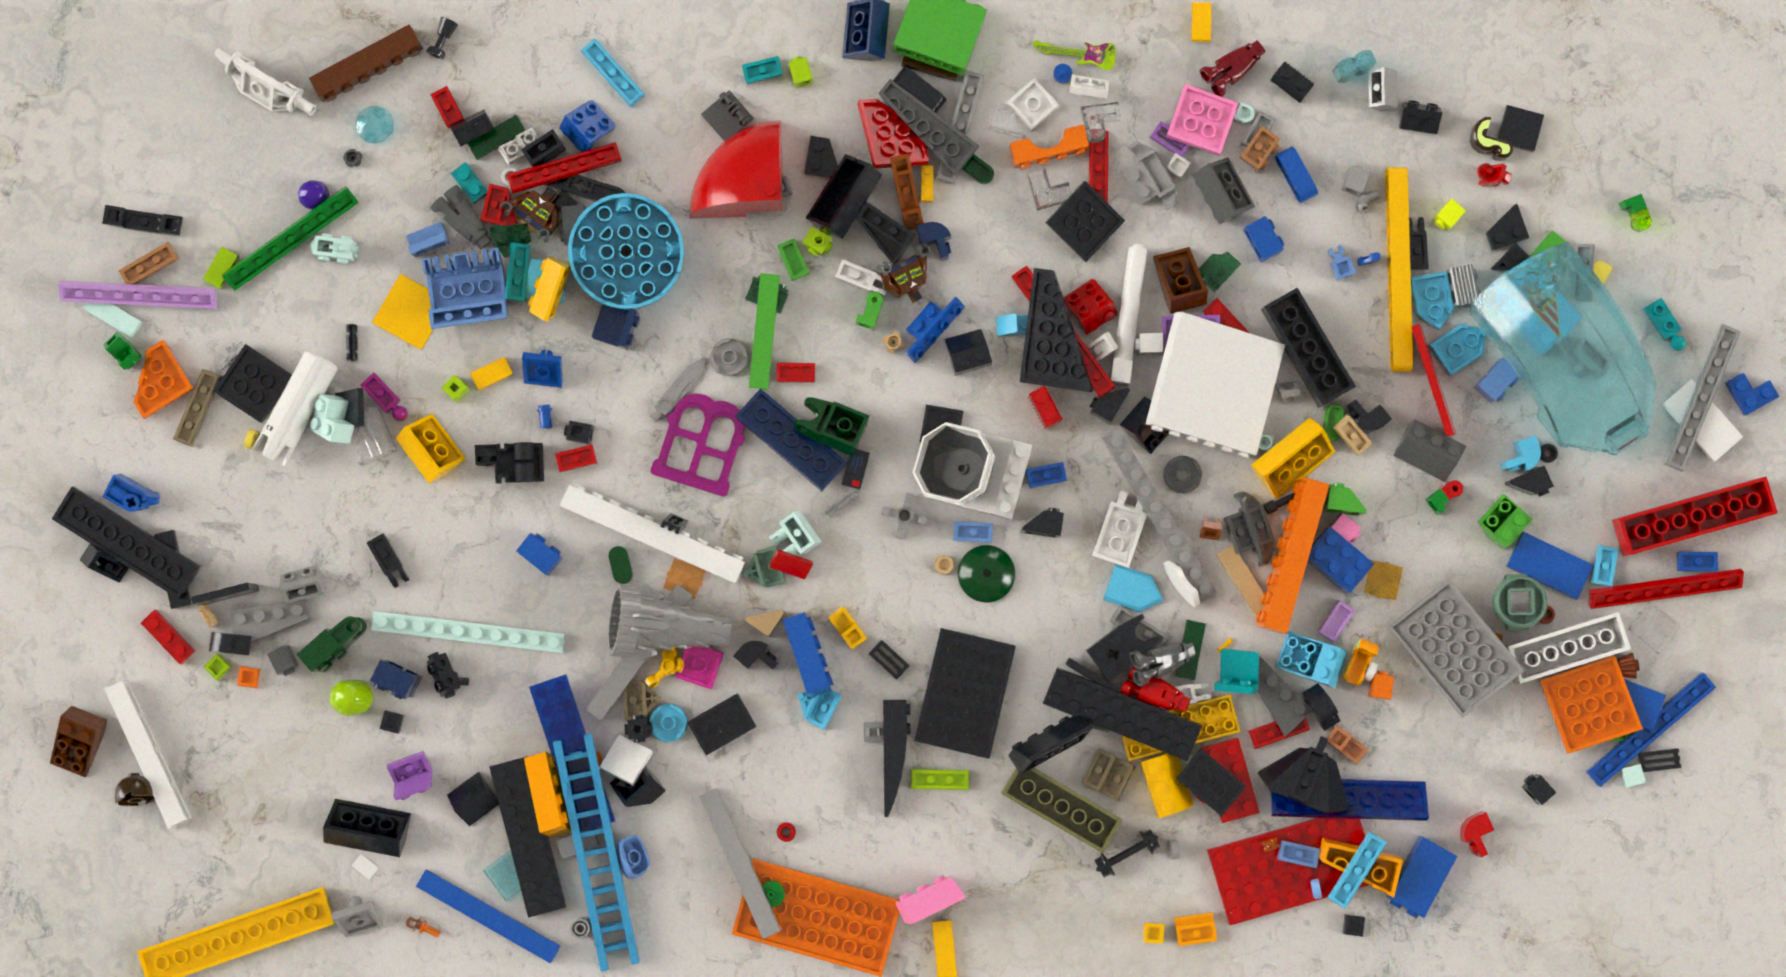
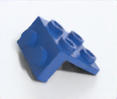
(586, 125)

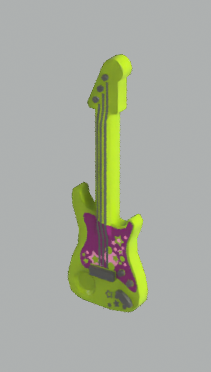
(1098, 55)

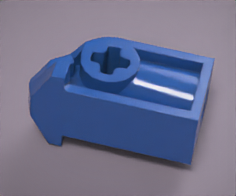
(123, 490)

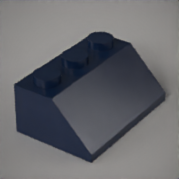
(866, 30)

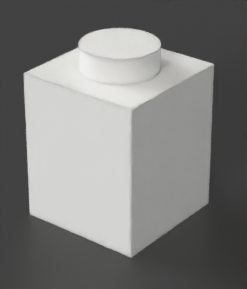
(1149, 344)

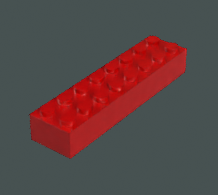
(1694, 516)

